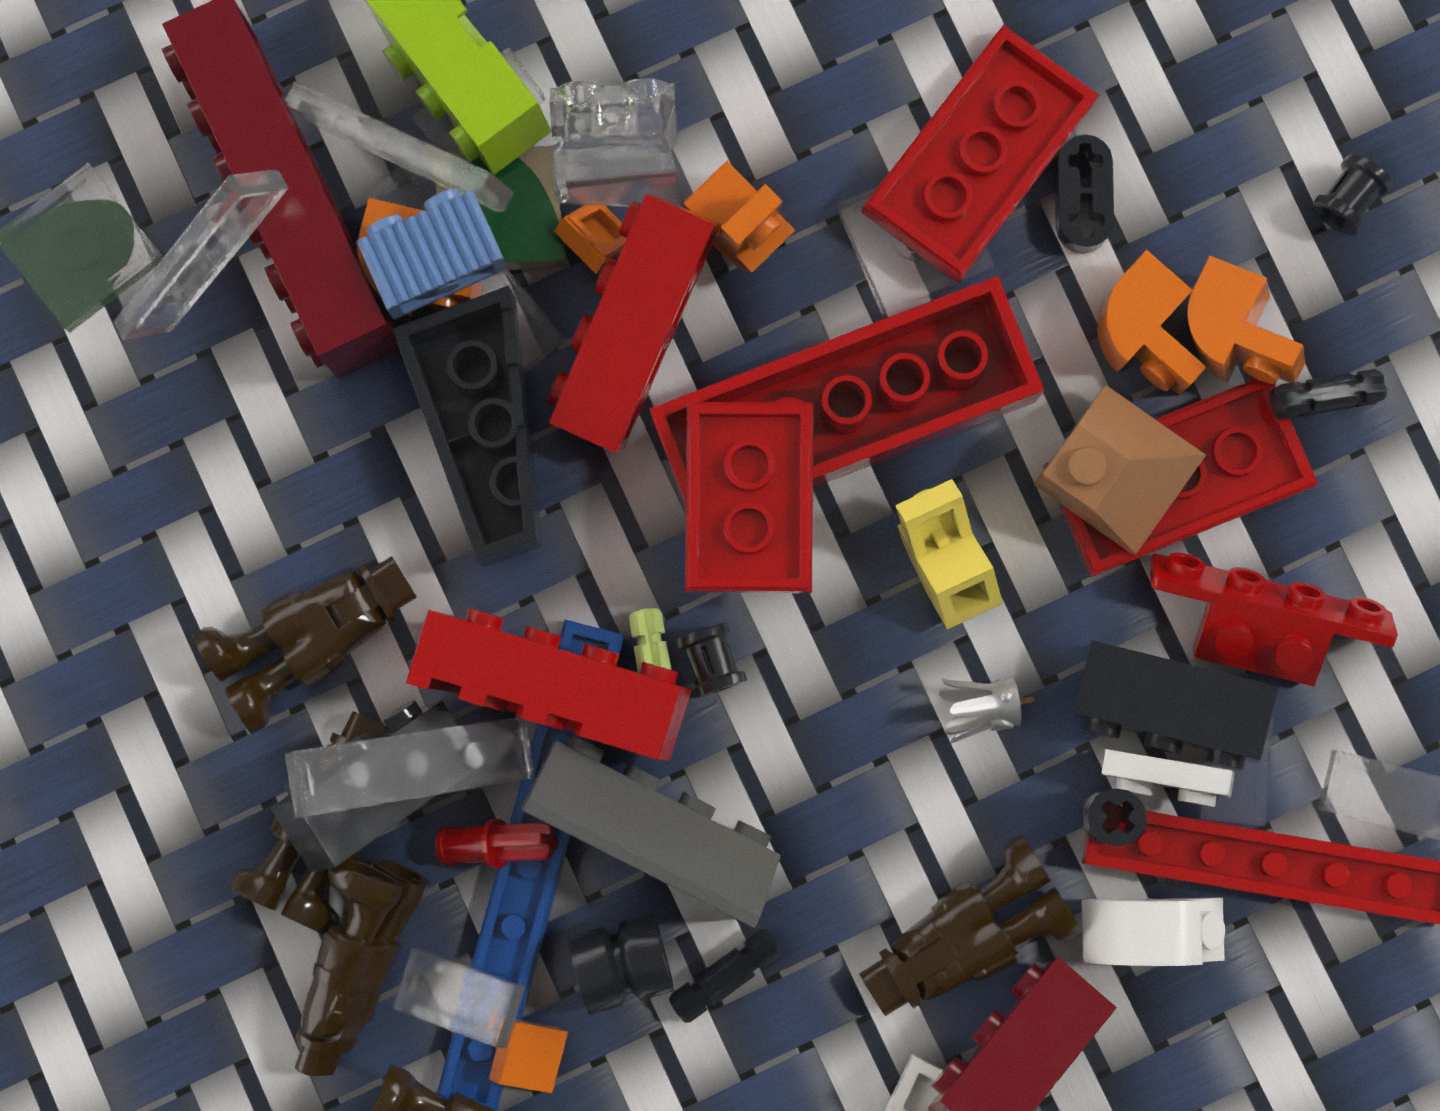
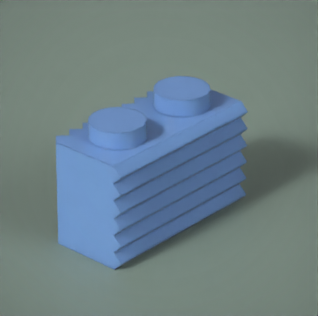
(431, 252)

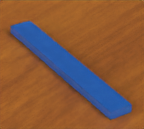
(517, 906)

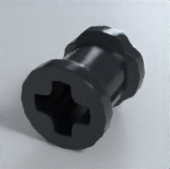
(1352, 194)
(711, 660)
(1132, 817)

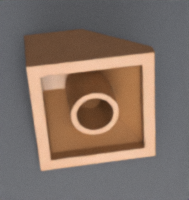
(1119, 470)

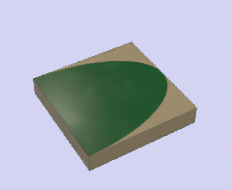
(529, 221)

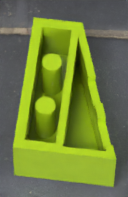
(461, 79)

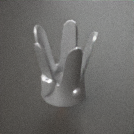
(982, 706)

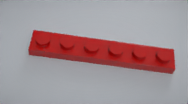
(1274, 865)

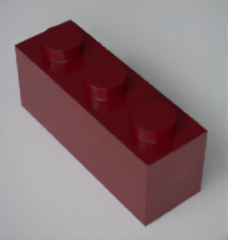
(1028, 1046)

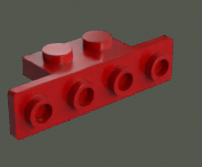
(1267, 623)

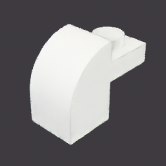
(1153, 931)

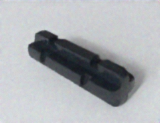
(1327, 394)
(725, 976)

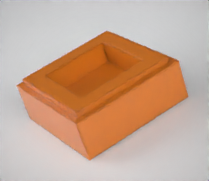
(592, 235)
(530, 1057)

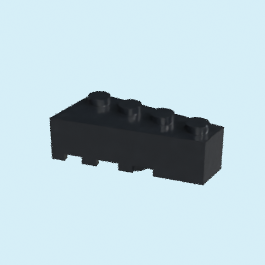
(476, 409)

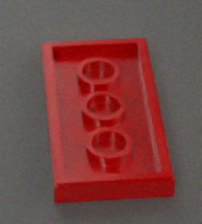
(980, 154)
(1246, 467)

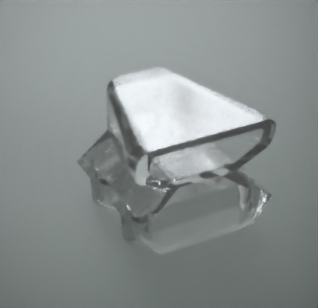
(614, 142)

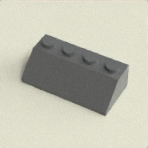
(652, 831)

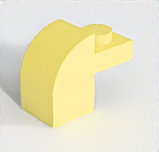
(947, 554)

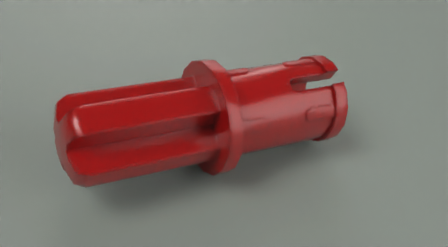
(496, 843)

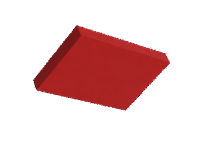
(749, 497)

